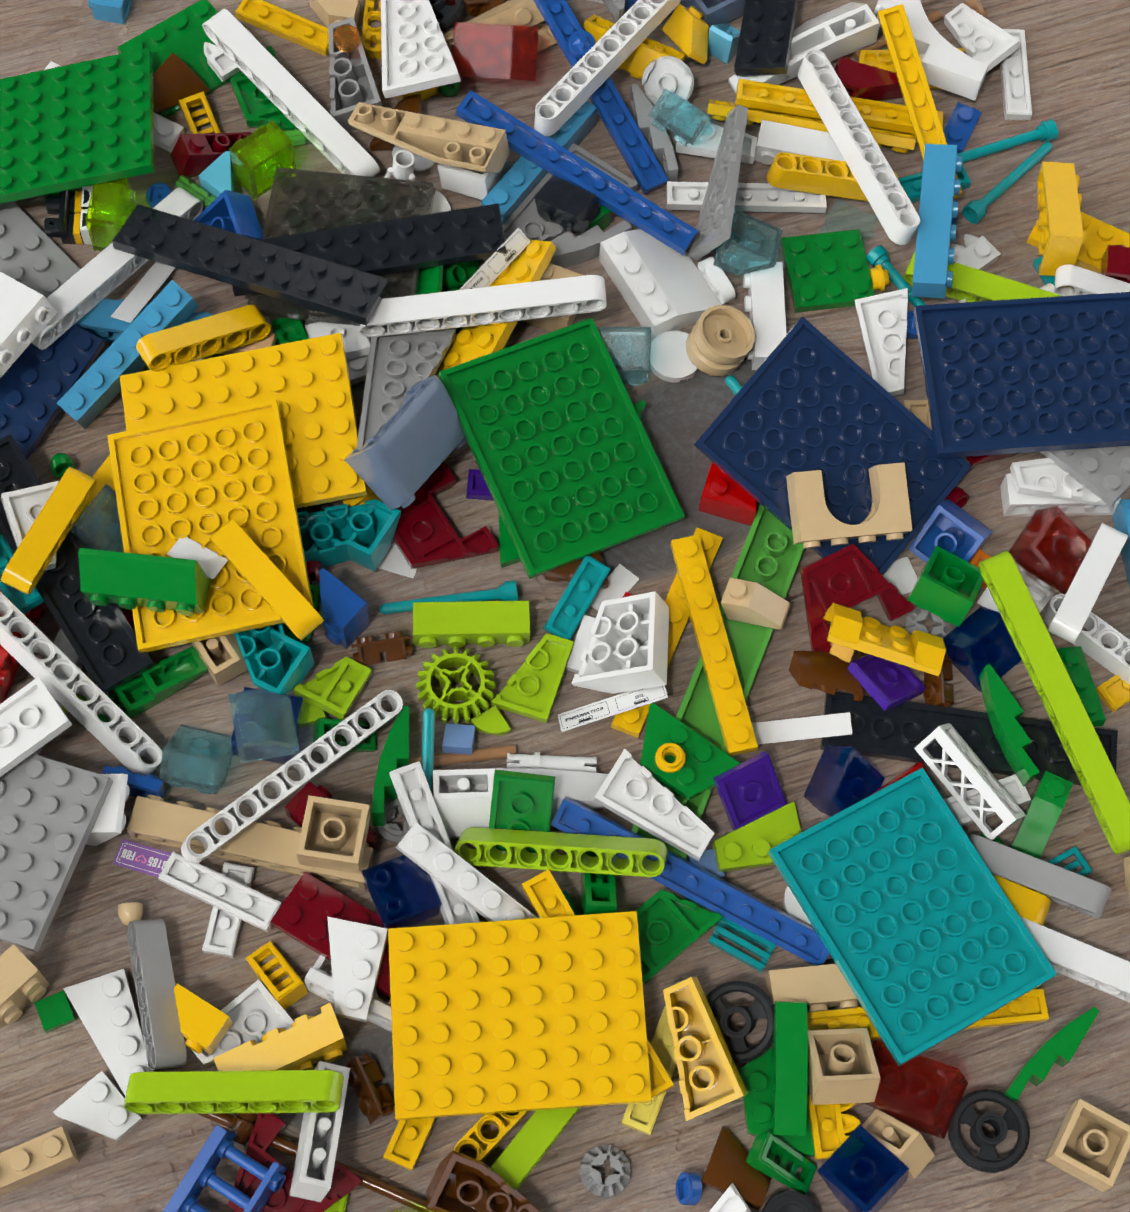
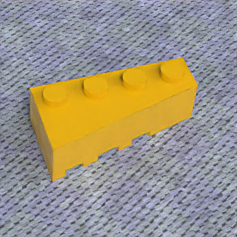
(1059, 216)
(297, 1048)
(701, 1054)

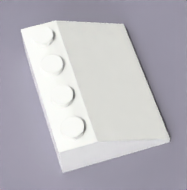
(656, 281)

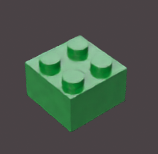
(947, 586)

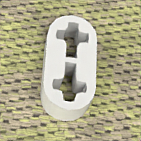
(716, 280)

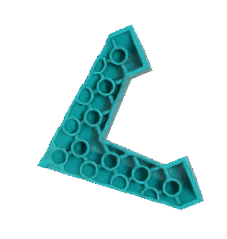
(331, 537)

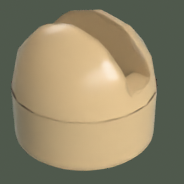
(130, 912)

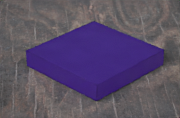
(886, 680)
(750, 790)

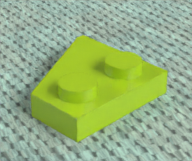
(335, 687)

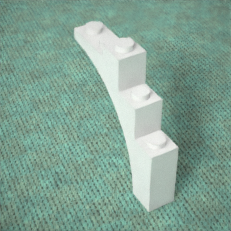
(942, 62)

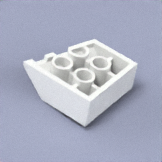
(627, 646)

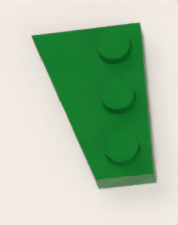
(1079, 673)

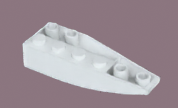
(832, 33)
(466, 794)

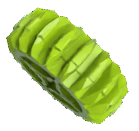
(466, 666)

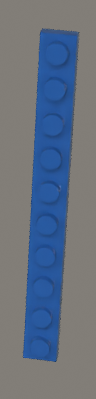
(609, 104)
(580, 173)
(706, 888)

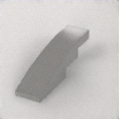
(657, 139)
(584, 247)

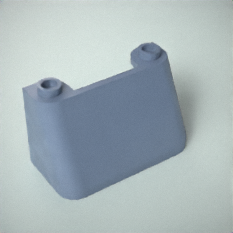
(410, 444)

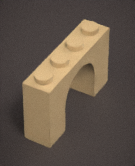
(815, 524)

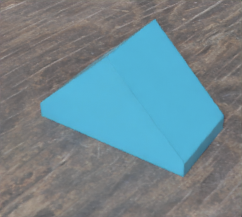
(723, 41)
(218, 175)

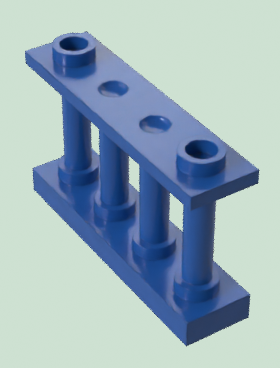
(203, 1174)

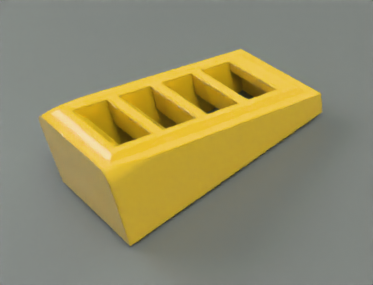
(194, 101)
(288, 990)

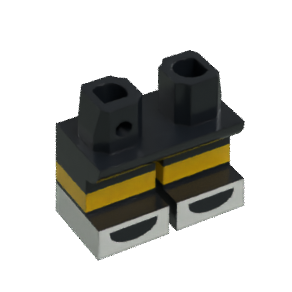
(72, 214)

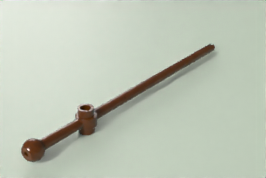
(244, 1125)

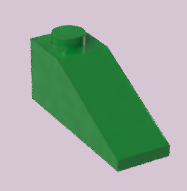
(1041, 814)
(597, 892)

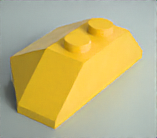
(641, 56)

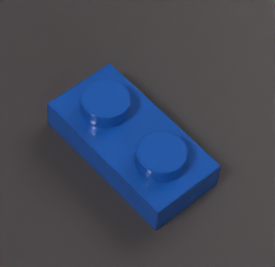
(961, 126)
(139, 784)

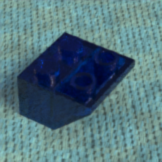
(402, 892)

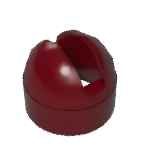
(958, 496)
(313, 569)

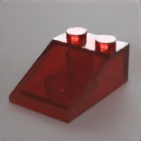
(495, 51)
(1051, 548)
(918, 1092)

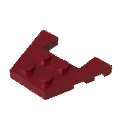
(426, 534)
(846, 580)
(263, 1135)

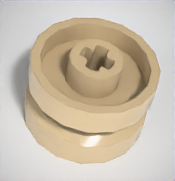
(720, 340)

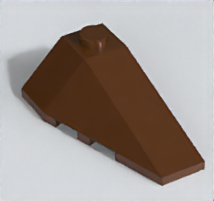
(472, 1186)

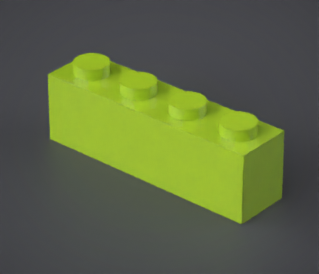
(471, 623)

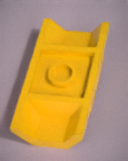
(891, 643)

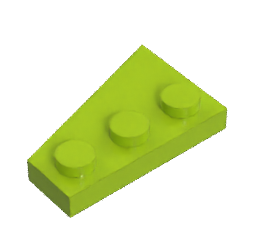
(537, 681)
(751, 843)

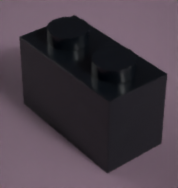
(566, 205)

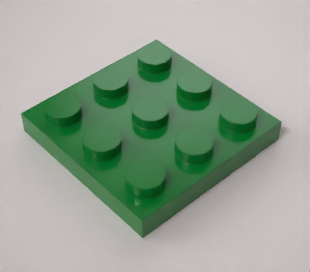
(826, 270)

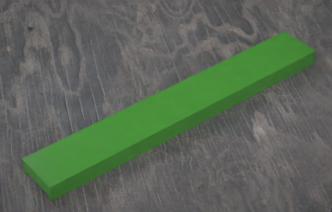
(771, 561)

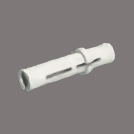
(551, 762)

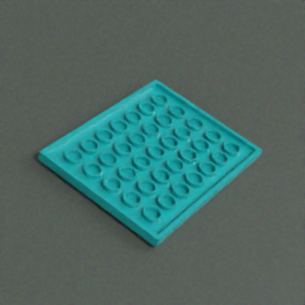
(911, 916)

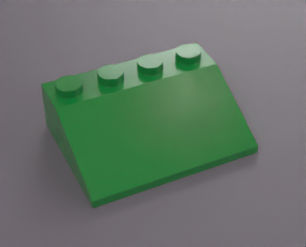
(186, 39)

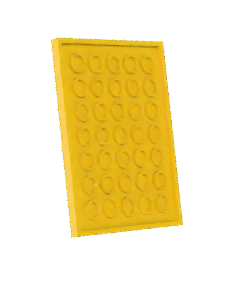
(312, 395)
(190, 483)
(518, 1016)

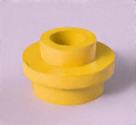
(879, 277)
(670, 749)

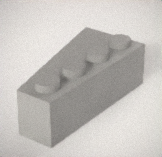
(349, 79)

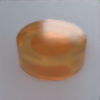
(346, 38)

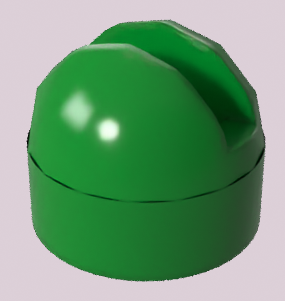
(450, 92)
(60, 463)

